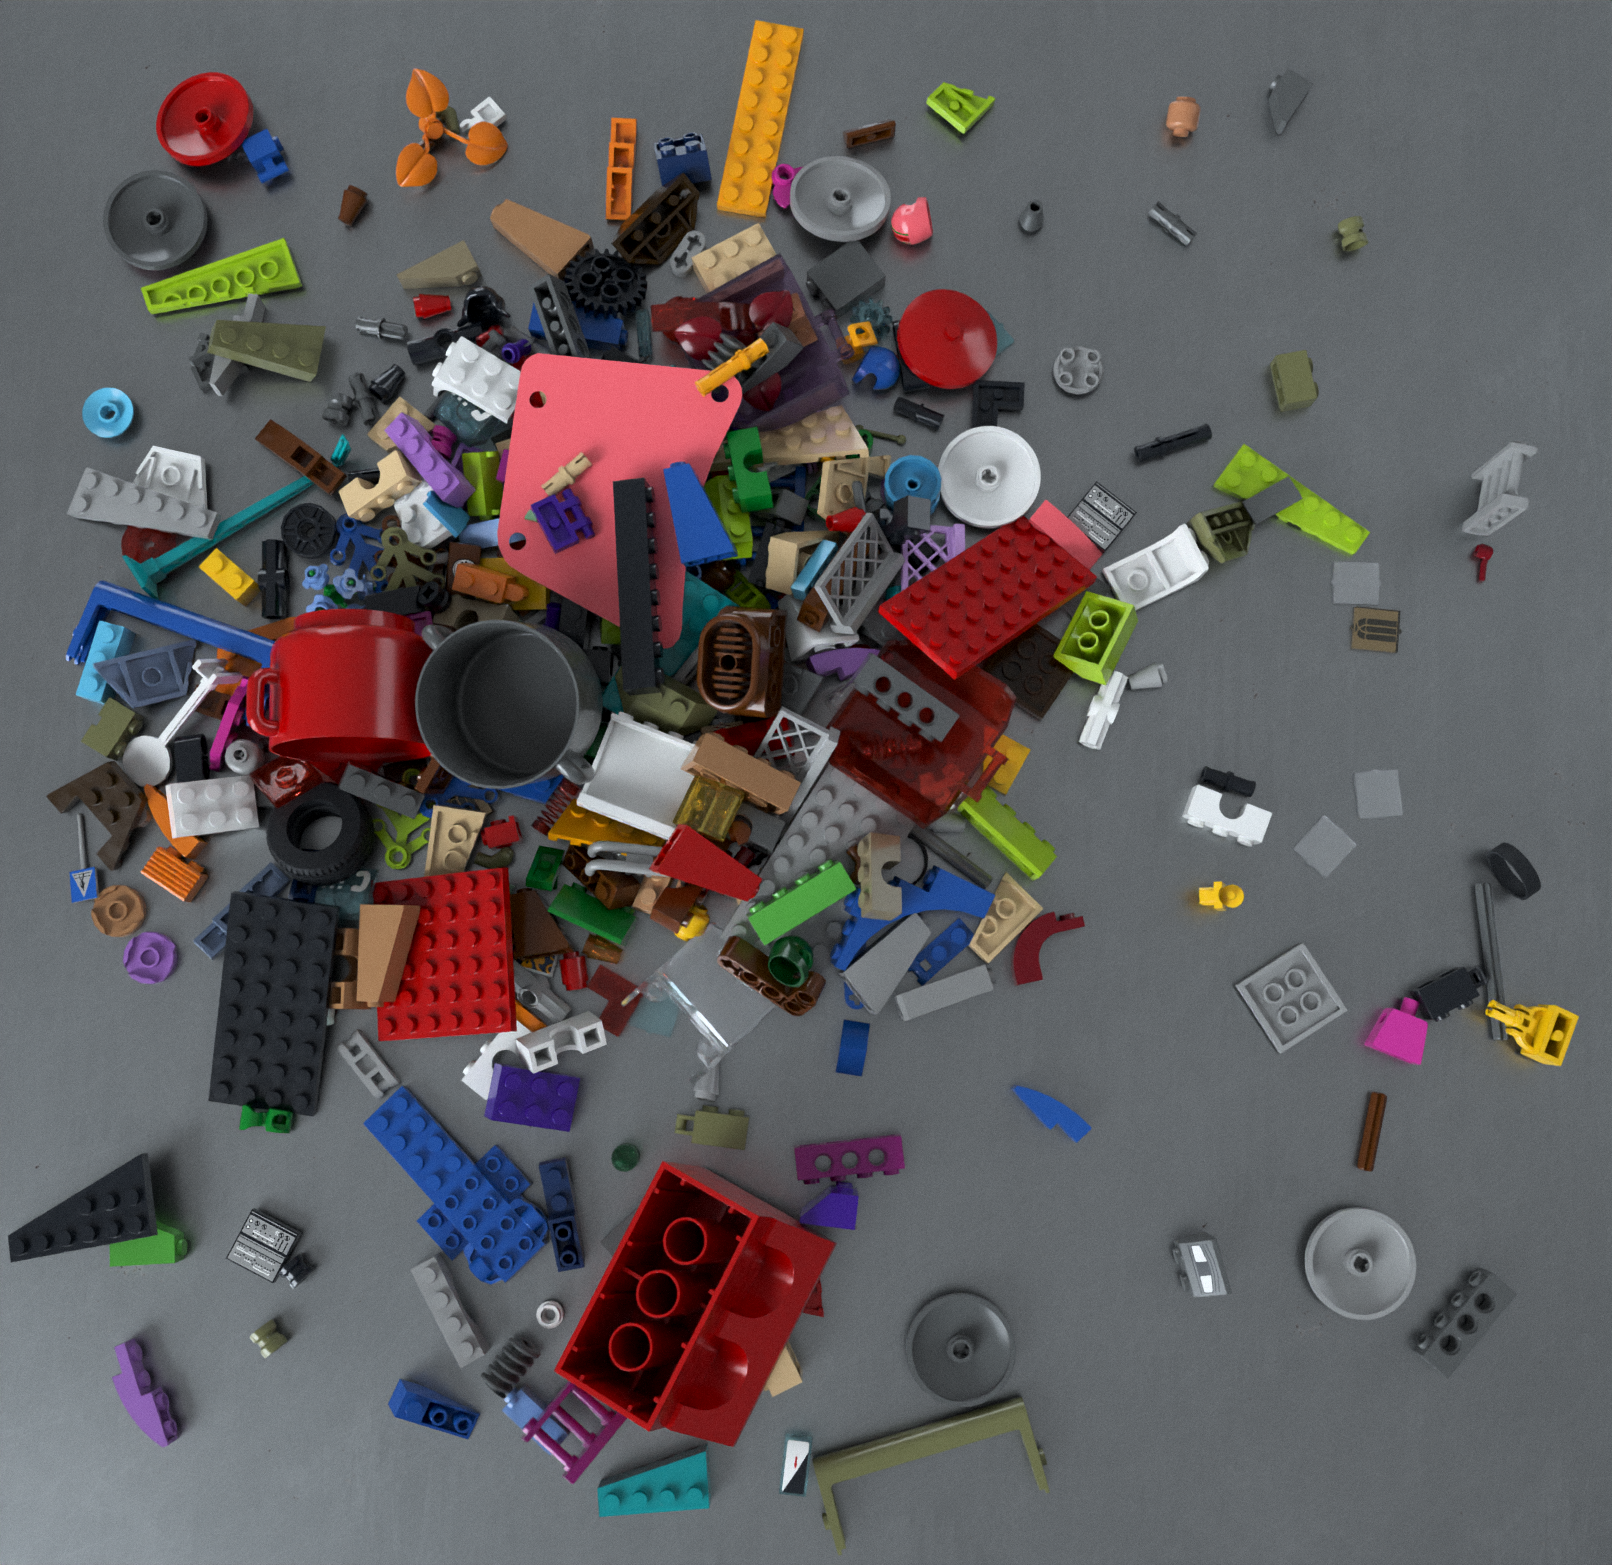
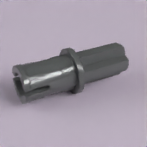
(381, 328)

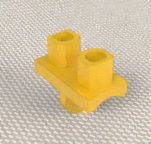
(1221, 896)

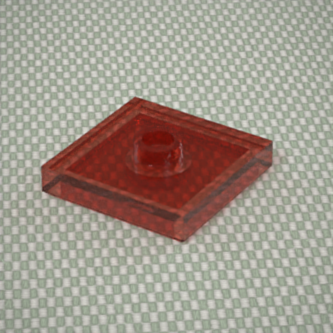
(285, 779)

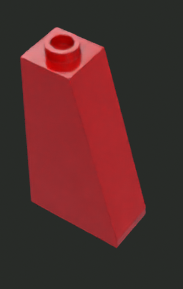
(701, 863)

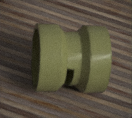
(1352, 233)
(270, 1344)

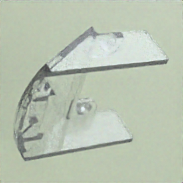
(708, 996)

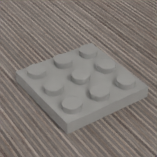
(1291, 997)

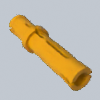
(737, 363)

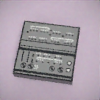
(1101, 516)
(263, 1245)

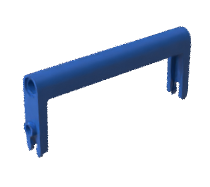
(112, 597)

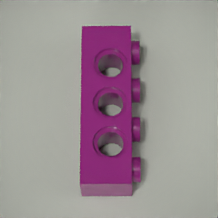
(807, 1154)

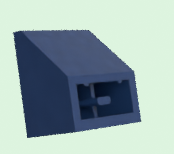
(684, 156)

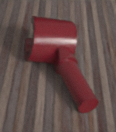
(1485, 553)

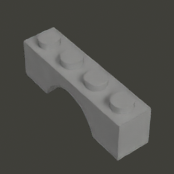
(455, 1324)

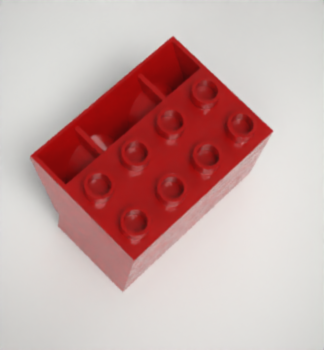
(695, 1306)

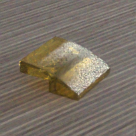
(709, 807)

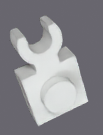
(486, 111)

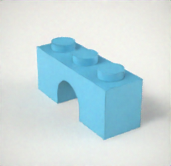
(108, 643)

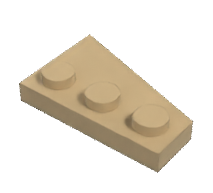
(1005, 919)

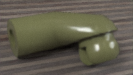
(449, 116)

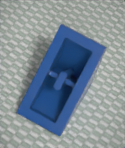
(853, 1048)

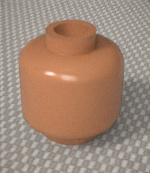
(1183, 116)

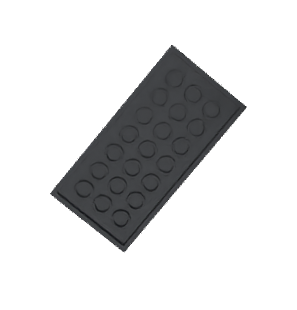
(273, 1003)

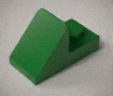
(545, 868)

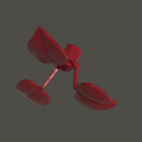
(701, 332)

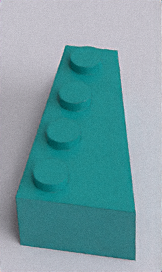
(661, 1486)

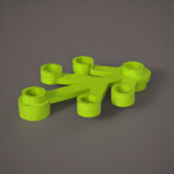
(404, 826)

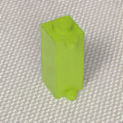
(481, 472)

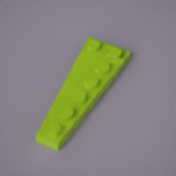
(251, 272)
(1252, 473)

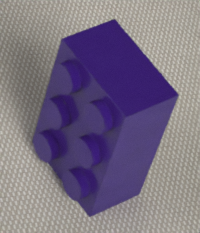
(532, 1099)

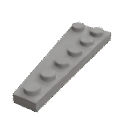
(125, 503)

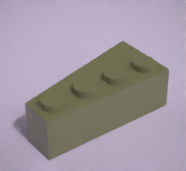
(271, 346)

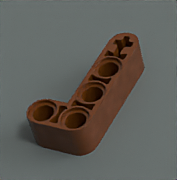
(752, 968)

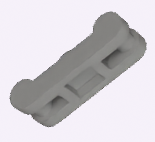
(367, 1064)

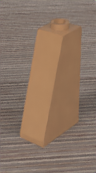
(540, 237)
(383, 950)

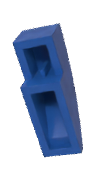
(1053, 1112)

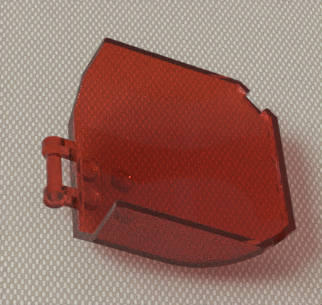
(927, 783)

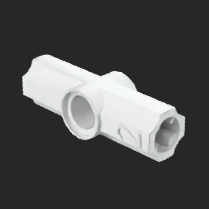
(1103, 711)

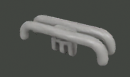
(638, 858)

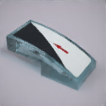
(795, 1465)

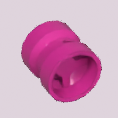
(443, 440)

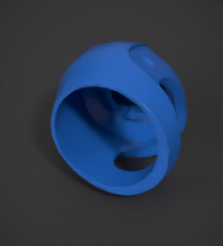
(883, 364)

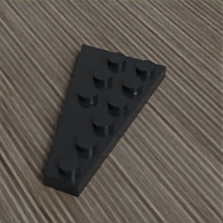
(102, 1214)

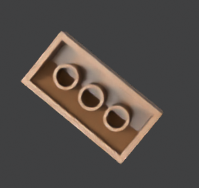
(732, 766)

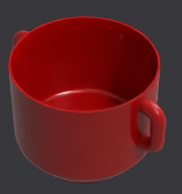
(342, 689)

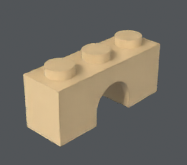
(396, 479)

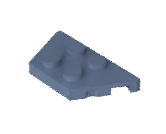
(150, 674)

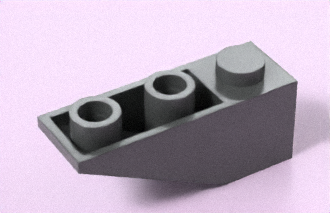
(782, 348)

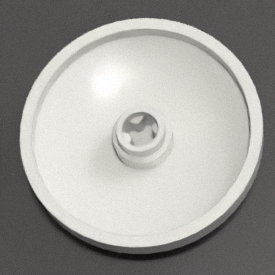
(989, 477)

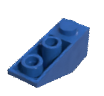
(431, 1409)

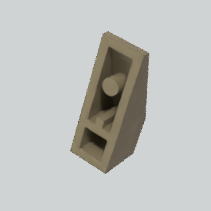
(445, 269)

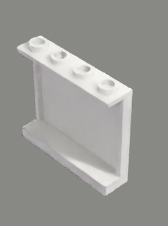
(638, 776)

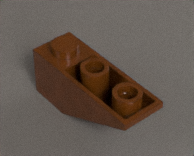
(609, 887)

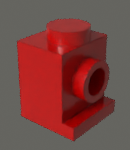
(502, 833)

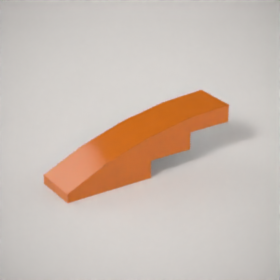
(621, 168)

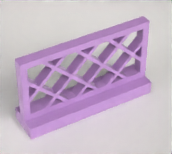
(953, 546)

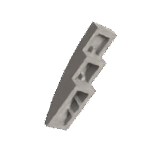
(225, 369)

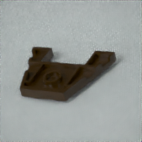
(112, 800)

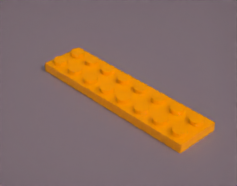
(760, 119)

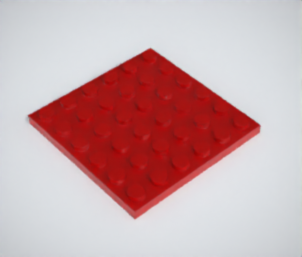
(458, 959)

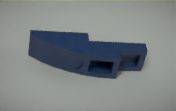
(562, 1214)

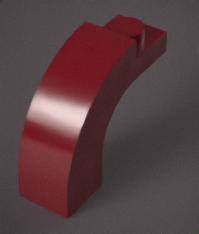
(1026, 949)

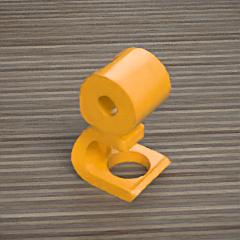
(859, 341)

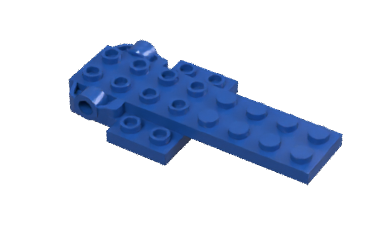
(474, 1205)

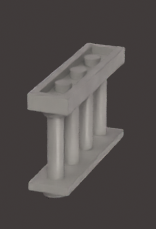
(1499, 490)

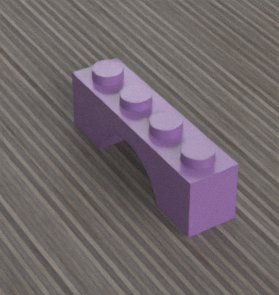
(438, 472)

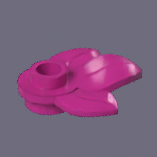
(783, 186)

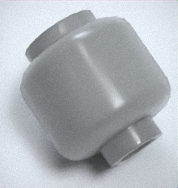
(244, 756)

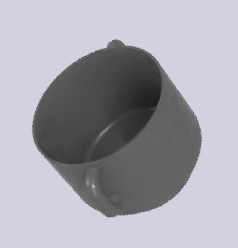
(508, 703)

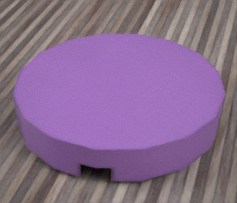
(150, 957)

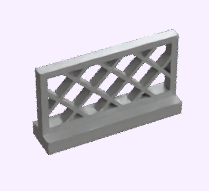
(868, 586)
(815, 760)

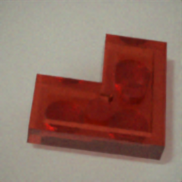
(615, 989)

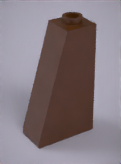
(813, 611)

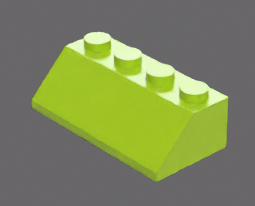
(1008, 834)

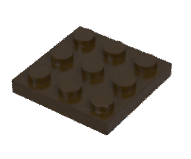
(1031, 670)

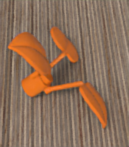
(425, 98)

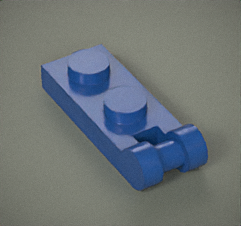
(941, 950)

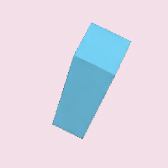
(813, 569)

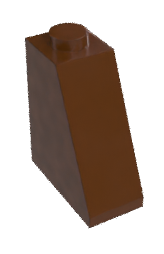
(536, 929)

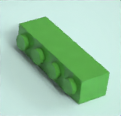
(800, 901)

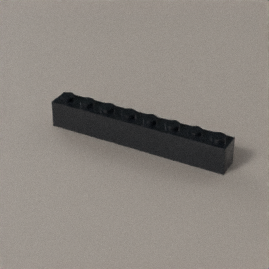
(637, 587)

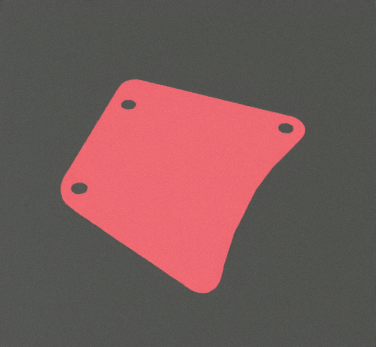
(629, 426)

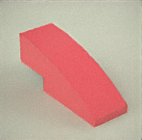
(1065, 533)

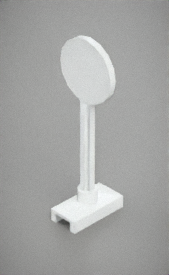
(149, 757)

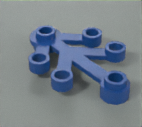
(363, 551)
(456, 788)

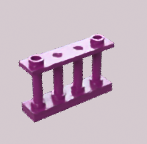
(592, 1442)

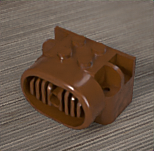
(758, 646)

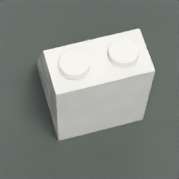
(806, 641)

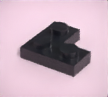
(994, 395)

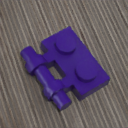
(555, 524)

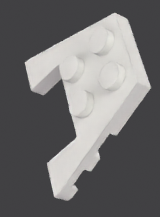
(174, 475)

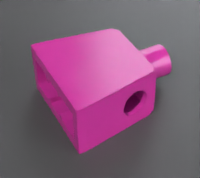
(1400, 1033)

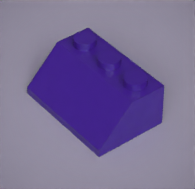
(832, 1207)

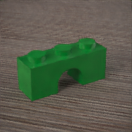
(751, 488)

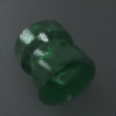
(628, 1153)

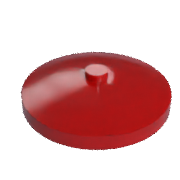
(204, 119)
(947, 339)

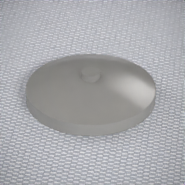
(840, 198)
(1360, 1263)

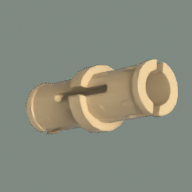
(566, 474)

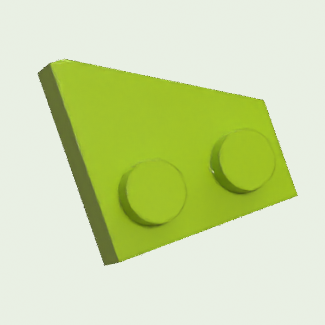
(959, 105)

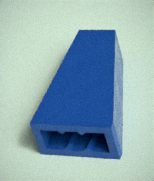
(597, 331)
(696, 523)

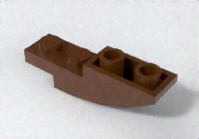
(301, 457)

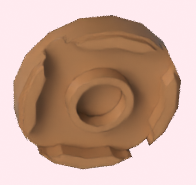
(118, 911)

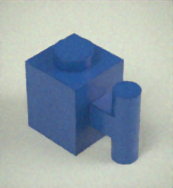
(265, 155)

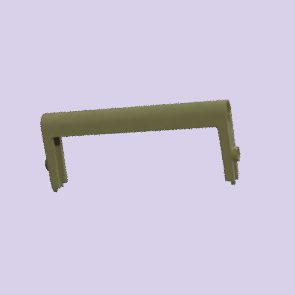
(920, 1443)

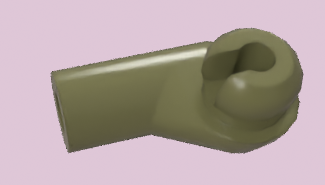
(499, 860)

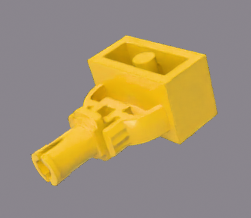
(1538, 1030)

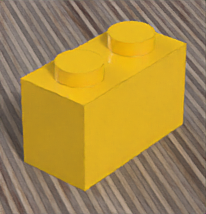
(230, 577)

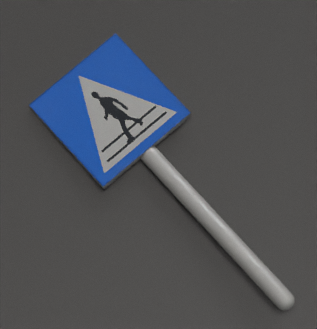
(84, 881)

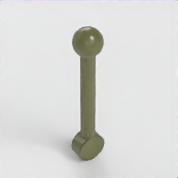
(901, 439)

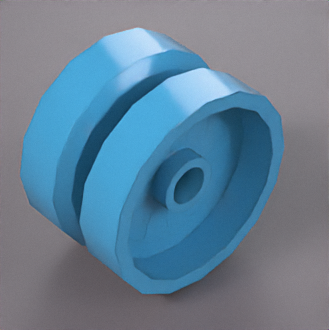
(912, 477)

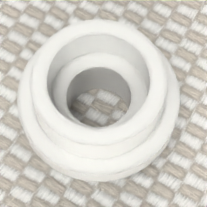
(546, 1322)

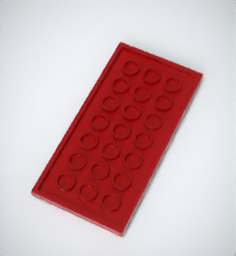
(986, 596)

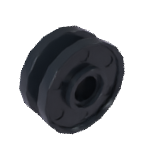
(297, 523)

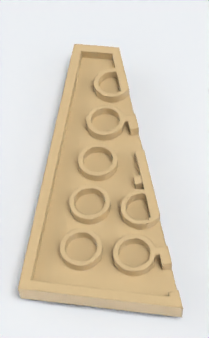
(806, 441)

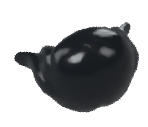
(479, 300)

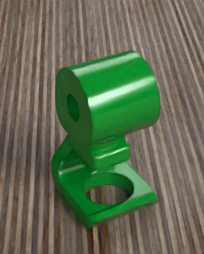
(274, 1120)

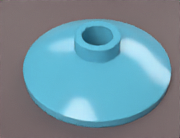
(100, 405)

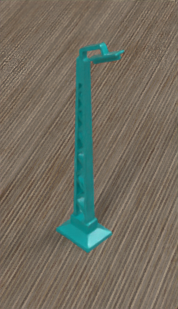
(155, 569)

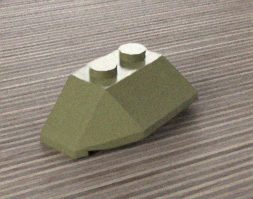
(1223, 531)
(673, 709)

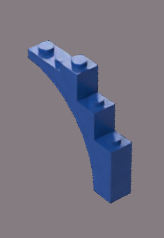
(939, 892)

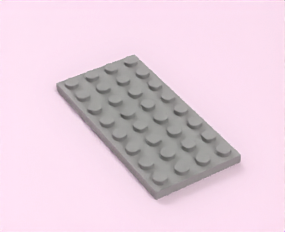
(823, 829)

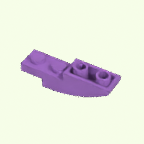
(144, 1405)

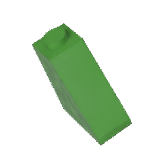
(163, 1248)

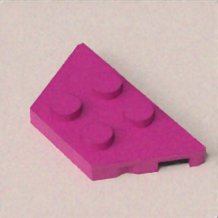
(231, 719)

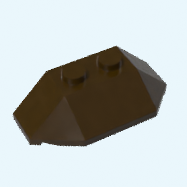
(659, 223)

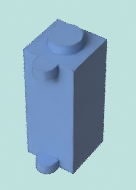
(524, 1405)

